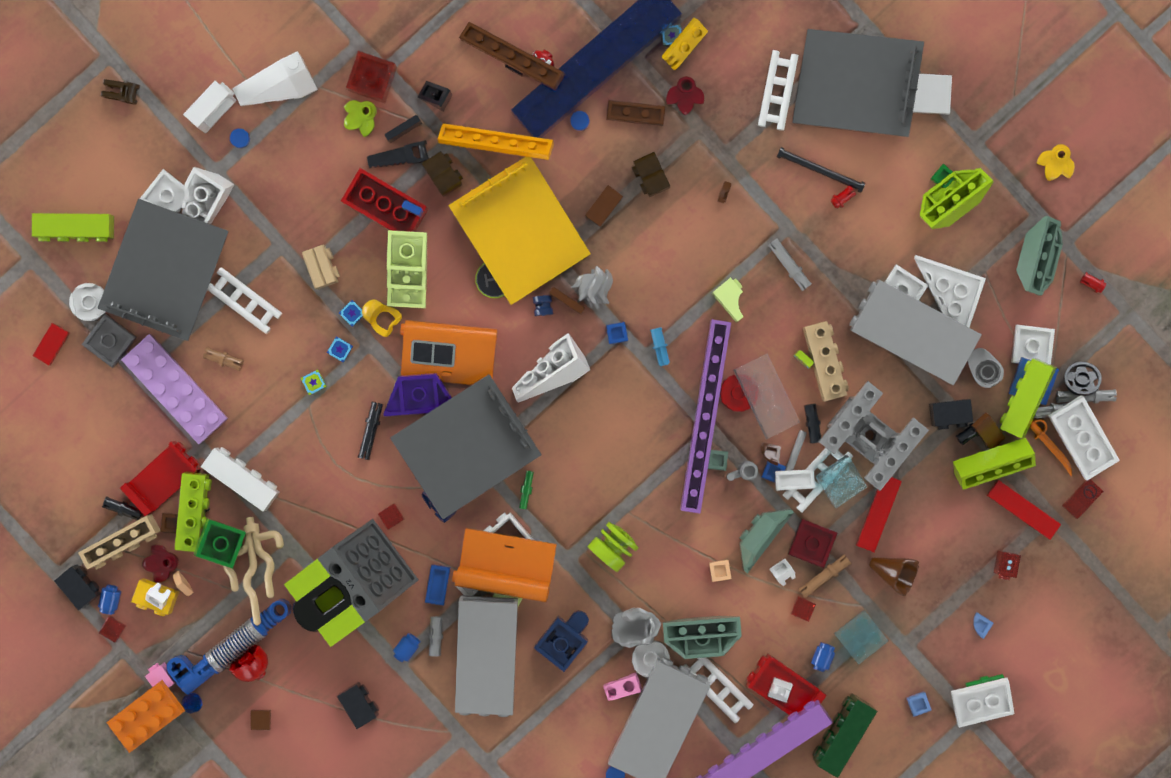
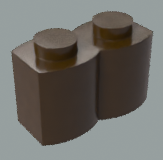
(442, 174)
(651, 175)

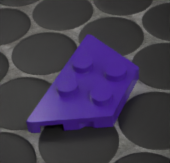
(416, 395)

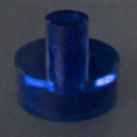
(192, 703)

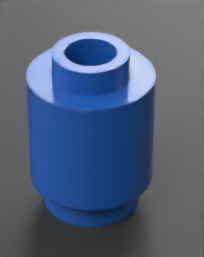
(109, 599)
(406, 647)
(823, 657)

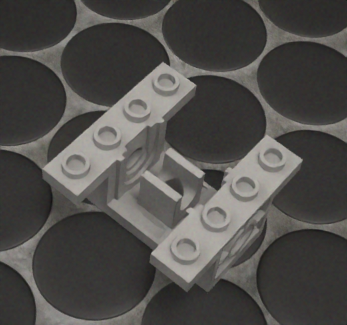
(887, 447)

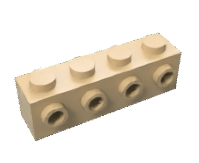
(826, 364)
(115, 544)

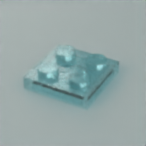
(841, 481)
(861, 637)

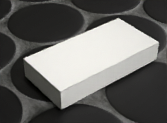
(795, 479)

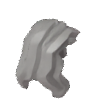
(635, 627)

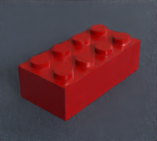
(381, 203)

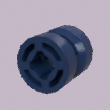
(543, 305)

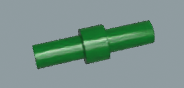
(526, 489)
(984, 679)

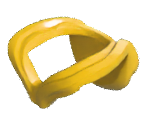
(371, 311)

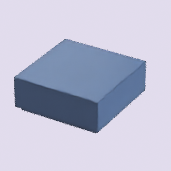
(918, 704)

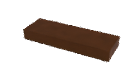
(635, 112)

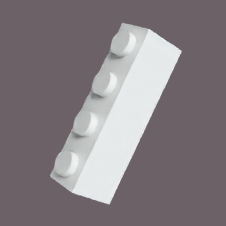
(240, 479)

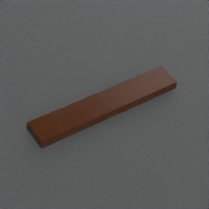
(512, 56)

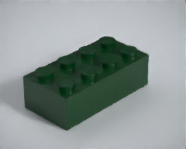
(844, 735)

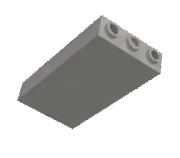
(914, 331)
(486, 655)
(659, 721)

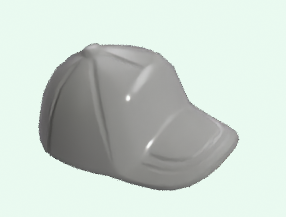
(985, 368)

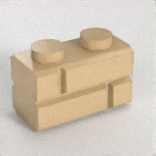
(320, 266)

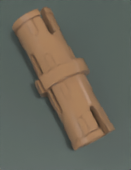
(223, 359)

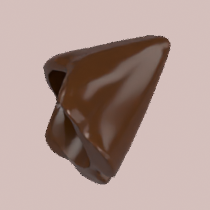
(896, 572)

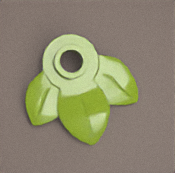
(358, 118)

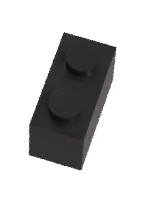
(951, 412)
(78, 586)
(358, 705)

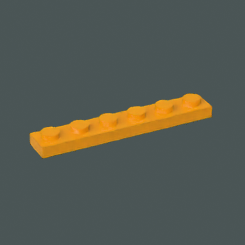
(495, 141)

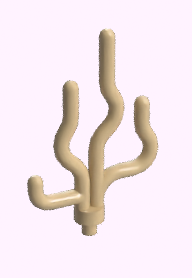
(253, 546)

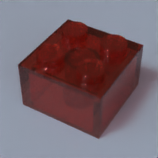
(371, 77)

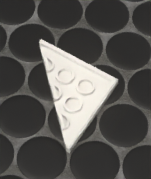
(952, 289)

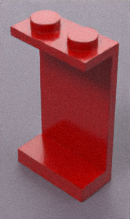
(160, 478)

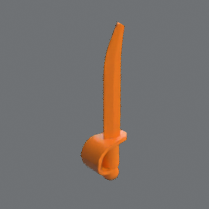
(1040, 433)

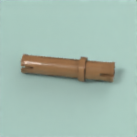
(826, 575)

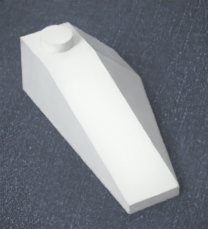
(280, 81)
(205, 194)
(559, 367)

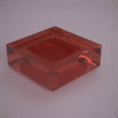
(391, 516)
(803, 608)
(112, 629)

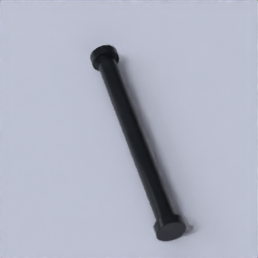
(821, 170)

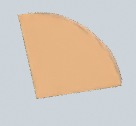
(182, 584)

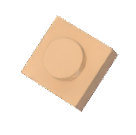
(720, 570)

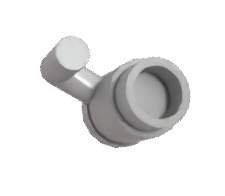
(746, 470)

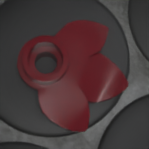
(685, 98)
(158, 564)

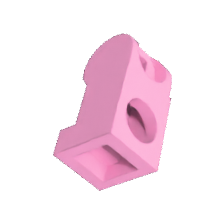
(623, 687)

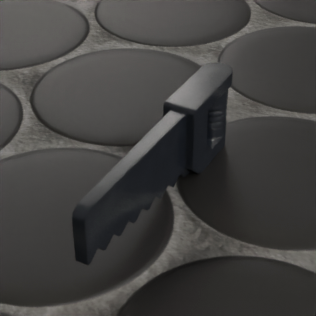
(399, 155)

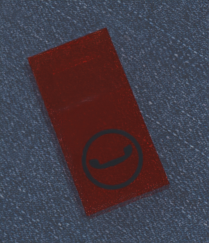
(1082, 498)

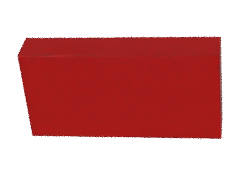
(51, 344)

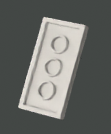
(1083, 437)

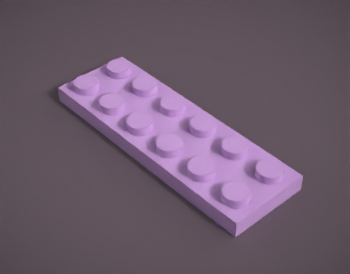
(174, 389)

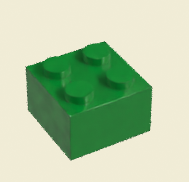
(219, 543)

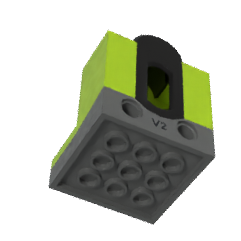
(349, 583)

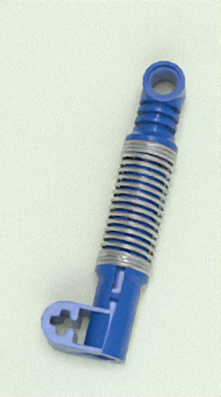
(239, 642)

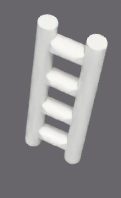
(769, 98)
(244, 312)
(817, 463)
(729, 687)

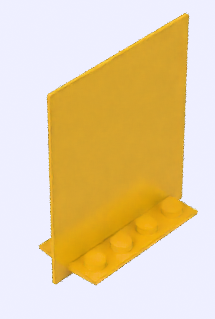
(519, 229)

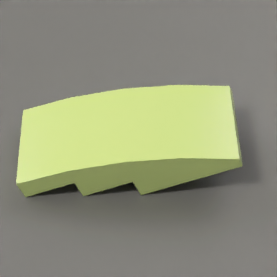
(407, 269)

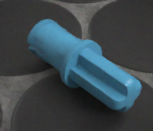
(660, 346)

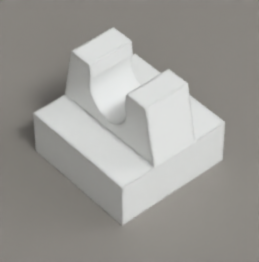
(782, 571)
(156, 598)
(780, 689)

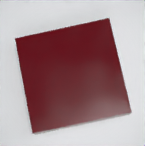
(812, 543)

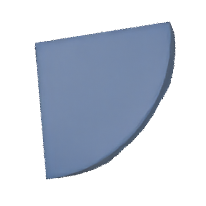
(981, 625)

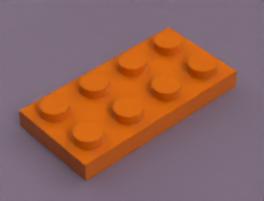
(145, 716)

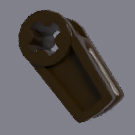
(127, 93)

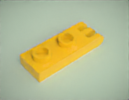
(684, 43)

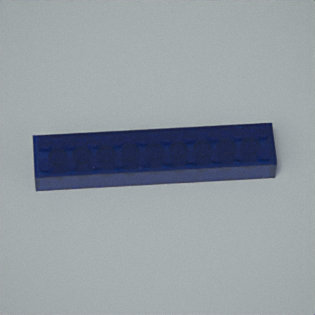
(596, 64)

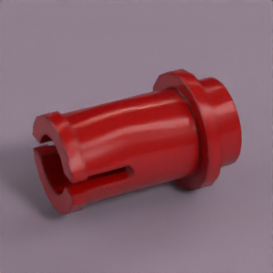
(842, 197)
(1093, 282)

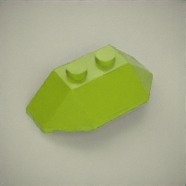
(946, 205)

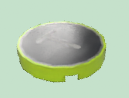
(486, 283)

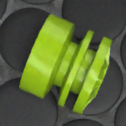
(613, 546)

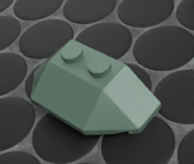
(1040, 255)
(760, 535)
(702, 635)

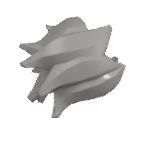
(594, 286)

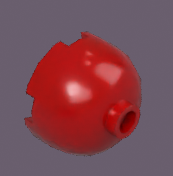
(250, 665)

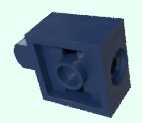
(563, 639)

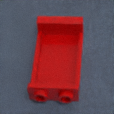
(801, 691)

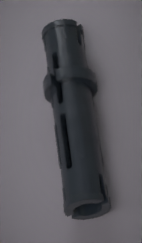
(370, 430)

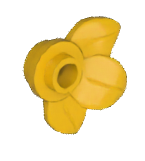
(1055, 165)

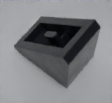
(435, 95)

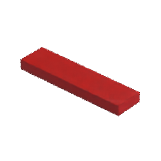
(1023, 509)
(878, 515)

